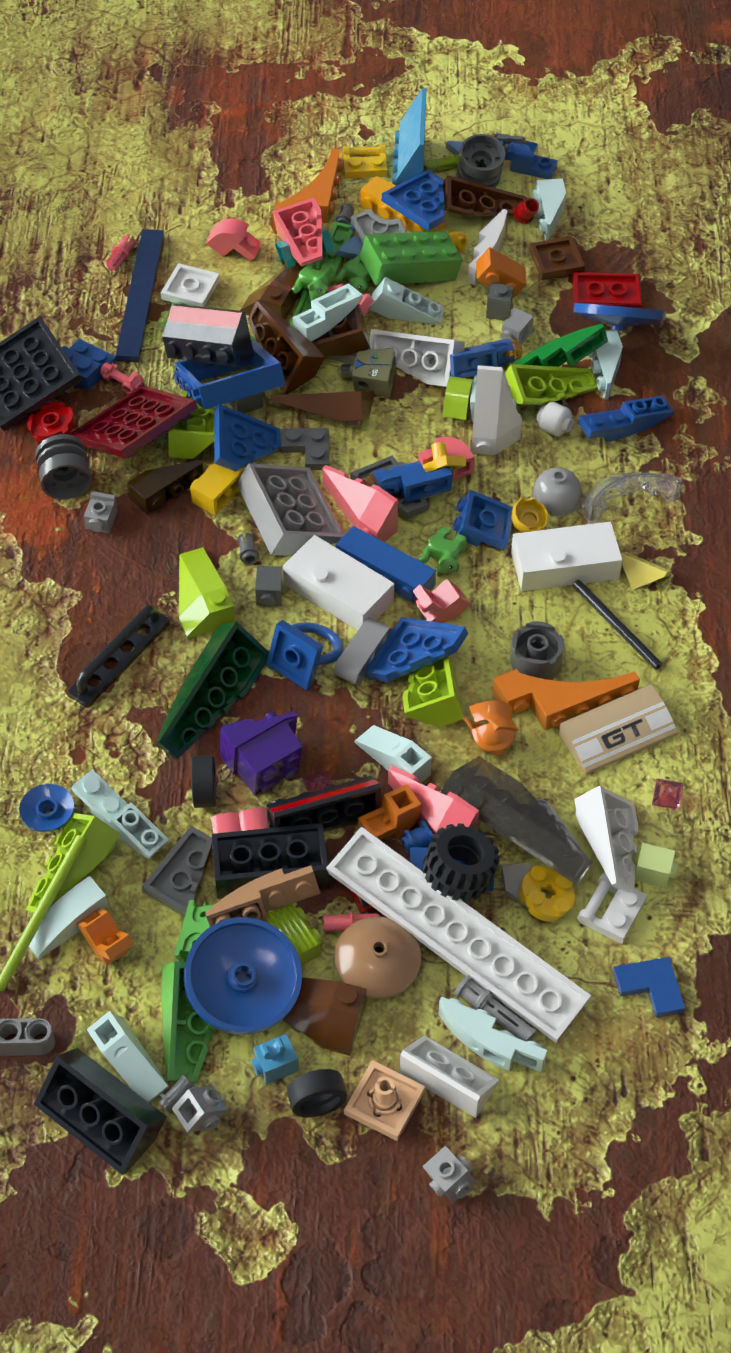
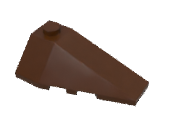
(295, 352)

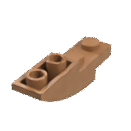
(265, 895)

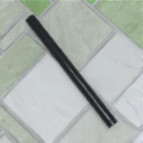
(599, 606)

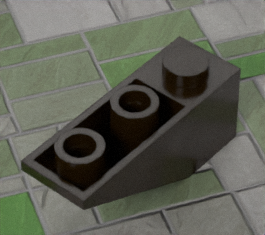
(160, 485)

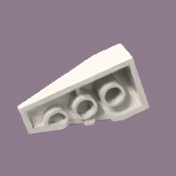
(419, 355)
(495, 413)
(610, 829)

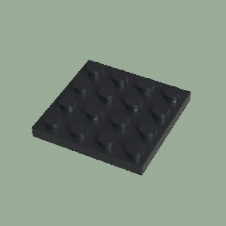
(32, 372)

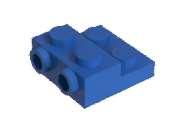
(88, 362)
(483, 520)

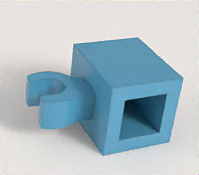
(275, 1059)

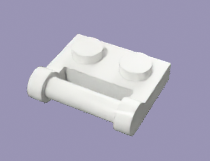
(620, 913)

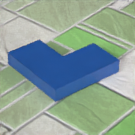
(655, 978)

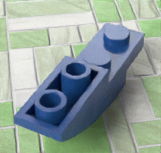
(630, 419)

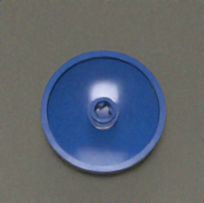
(618, 316)
(242, 976)

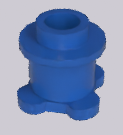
(418, 837)

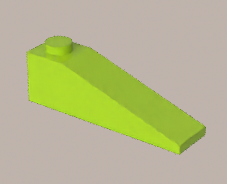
(547, 383)
(193, 434)
(202, 595)
(99, 843)

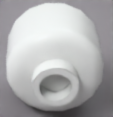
(555, 419)

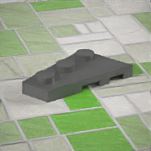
(406, 509)
(181, 871)

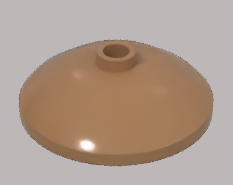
(380, 973)

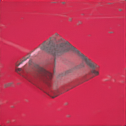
(317, 781)
(667, 793)

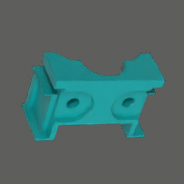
(285, 254)

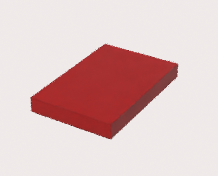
(607, 289)

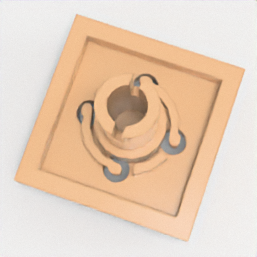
(385, 1101)

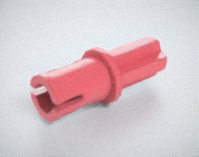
(120, 253)
(340, 922)

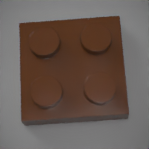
(556, 257)

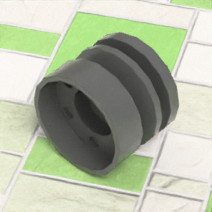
(481, 160)
(63, 467)

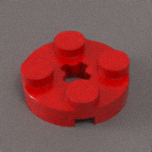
(41, 426)

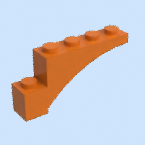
(322, 188)
(559, 700)

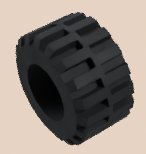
(456, 878)

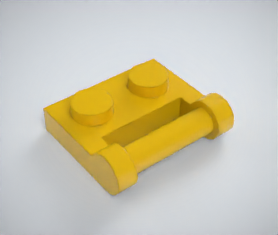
(365, 166)

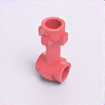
(129, 383)

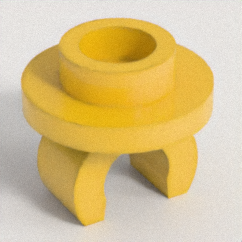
(459, 239)

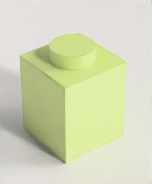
(655, 865)

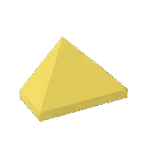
(640, 571)

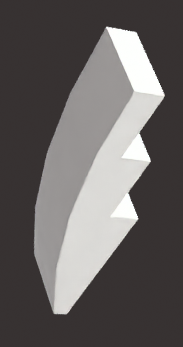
(491, 237)

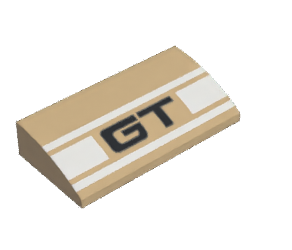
(617, 729)

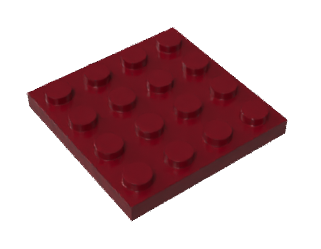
(135, 421)

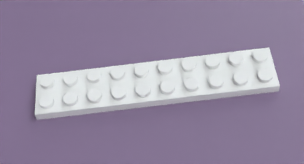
(459, 935)

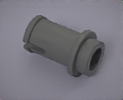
(345, 214)
(248, 553)
(175, 1093)

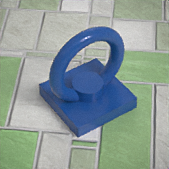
(299, 655)

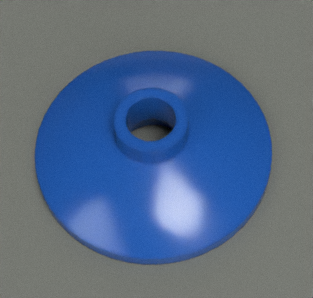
(43, 799)

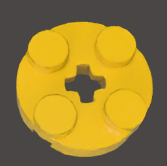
(541, 907)

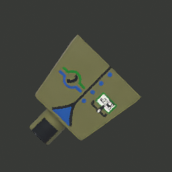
(372, 371)

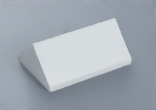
(447, 1075)

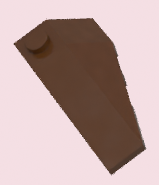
(477, 199)
(277, 292)
(346, 337)
(337, 405)
(328, 1013)

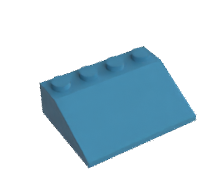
(411, 141)

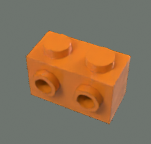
(498, 268)

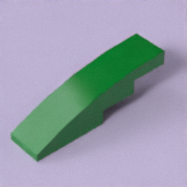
(567, 348)

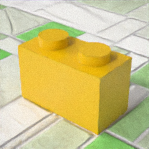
(215, 488)

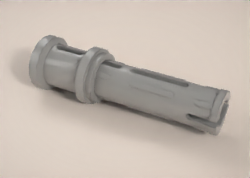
(484, 1000)

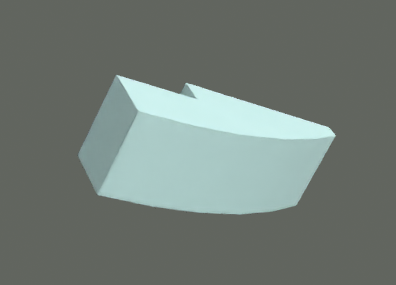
(327, 312)
(64, 914)

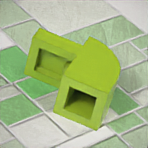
(457, 398)

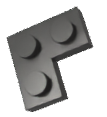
(308, 440)

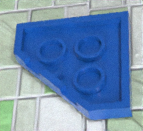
(419, 199)
(242, 438)
(413, 646)

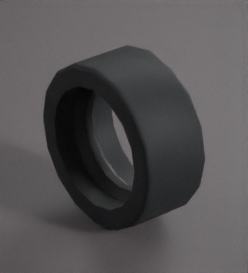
(203, 781)
(316, 1093)

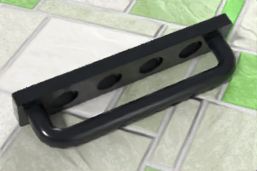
(146, 618)

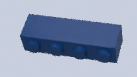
(389, 562)

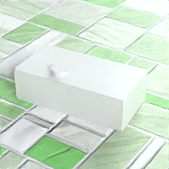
(565, 555)
(338, 583)

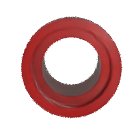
(525, 211)

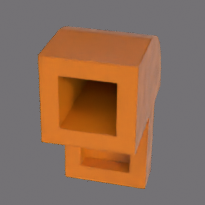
(397, 814)
(104, 936)

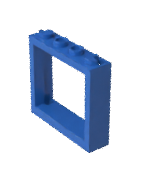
(264, 377)

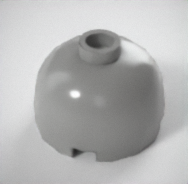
(558, 491)

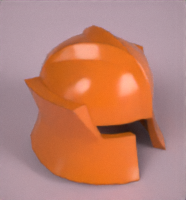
(499, 732)

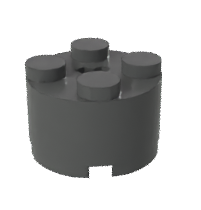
(537, 650)

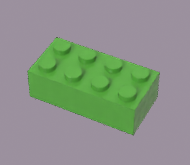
(411, 257)

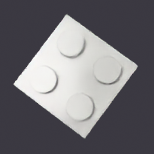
(190, 285)

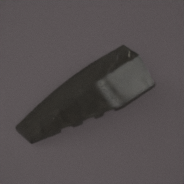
(517, 816)

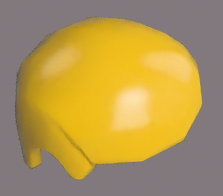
(529, 515)

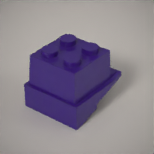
(262, 750)

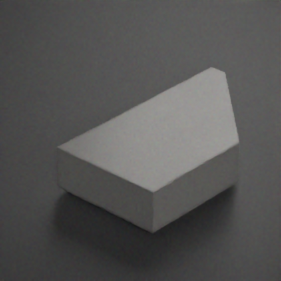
(512, 877)

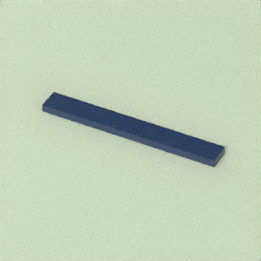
(140, 296)

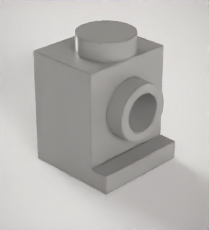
(518, 326)
(100, 512)

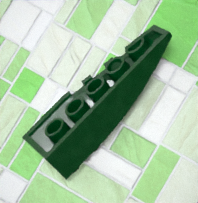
(212, 686)

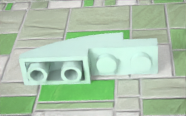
(125, 818)
(478, 1033)

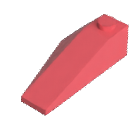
(302, 230)
(364, 506)
(436, 808)

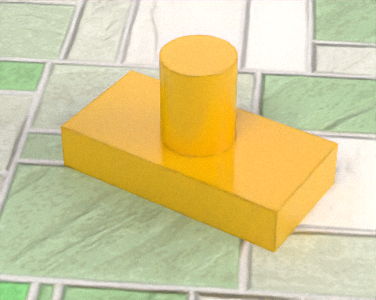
(442, 460)

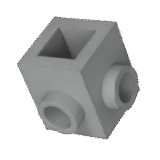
(200, 1109)
(449, 1175)

